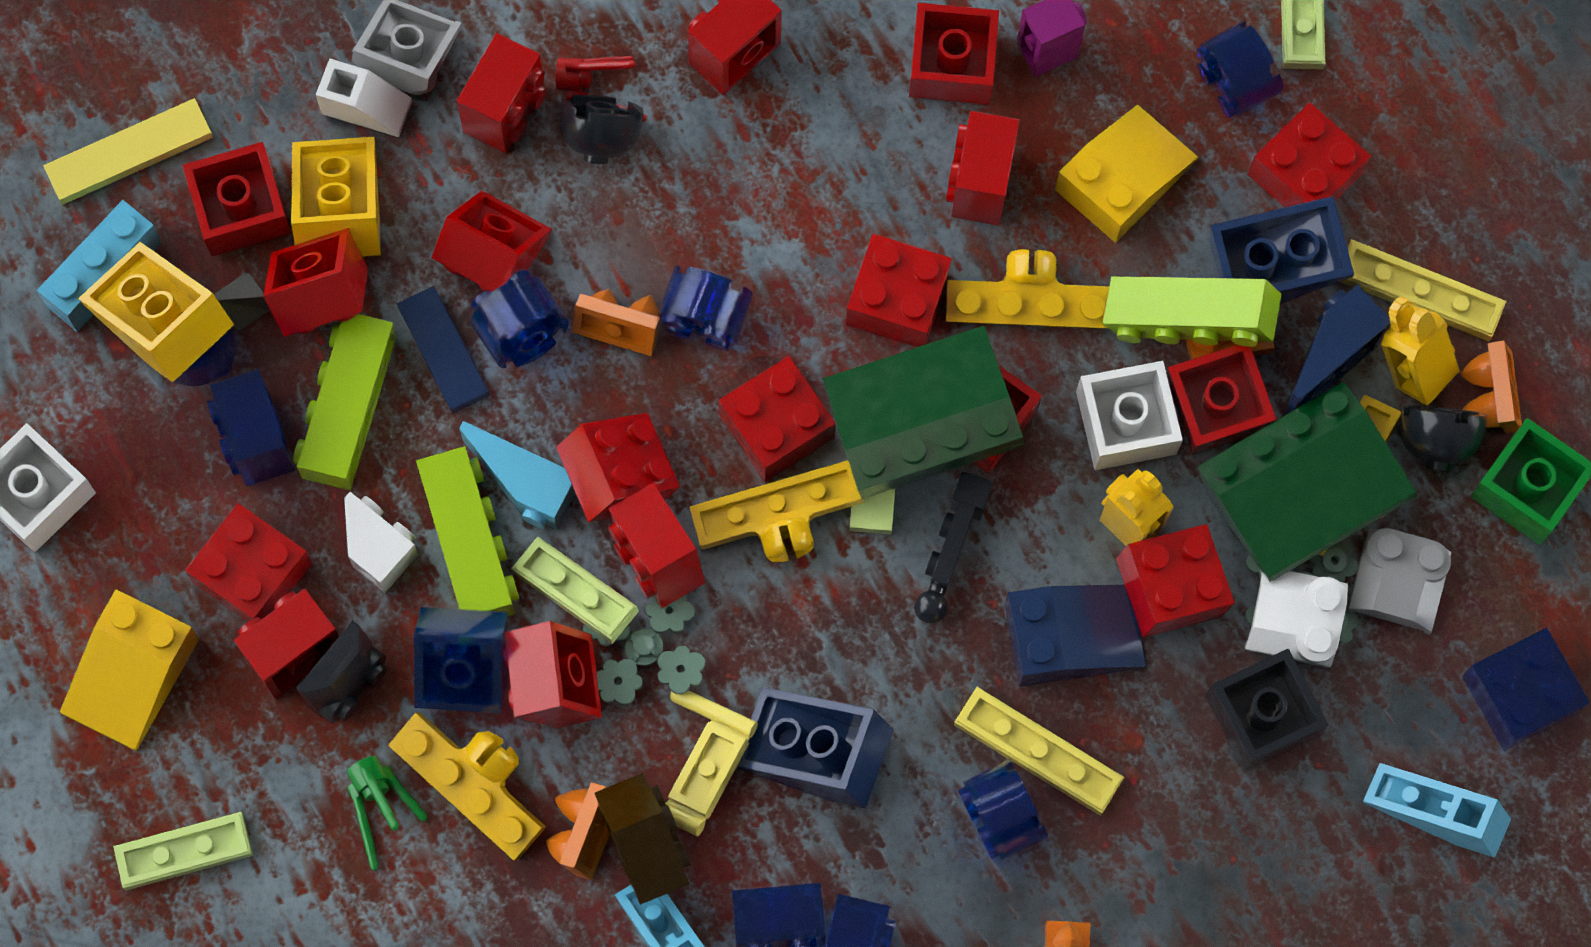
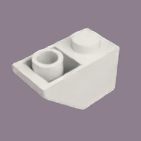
(362, 98)
(374, 545)

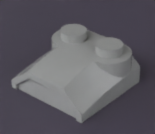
(405, 46)
(1400, 578)

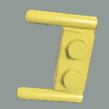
(710, 762)

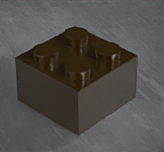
(644, 837)

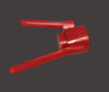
(576, 73)

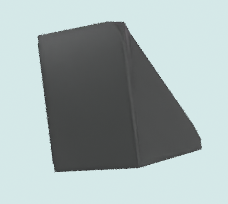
(242, 301)

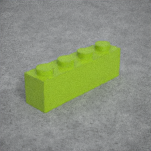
(1192, 310)
(345, 401)
(464, 532)

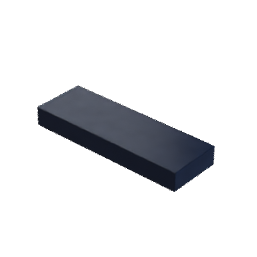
(443, 349)

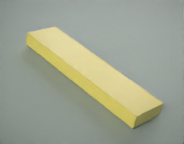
(128, 151)
(1455, 302)
(1038, 751)

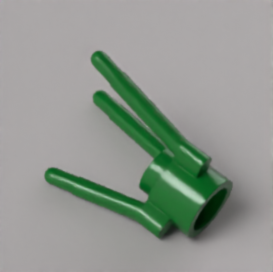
(370, 781)

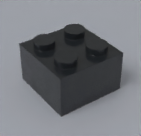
(1266, 710)

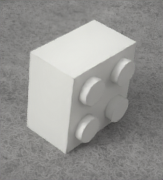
(1129, 415)
(38, 488)

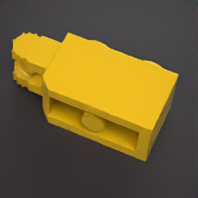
(1418, 351)
(1136, 507)

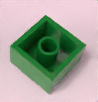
(1533, 481)

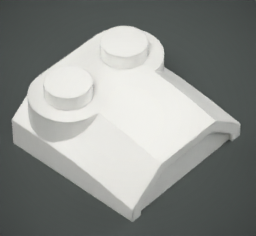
(1299, 615)

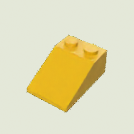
(1124, 172)
(336, 191)
(157, 311)
(128, 669)

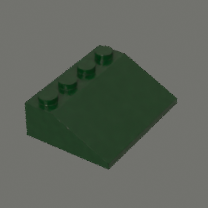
(923, 412)
(1306, 481)

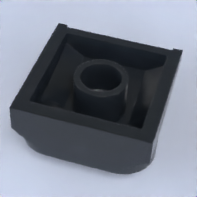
(343, 675)

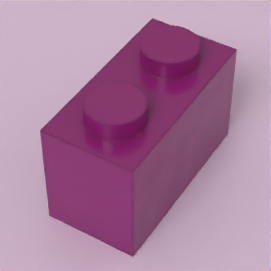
(1051, 34)

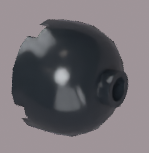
(599, 126)
(1442, 434)

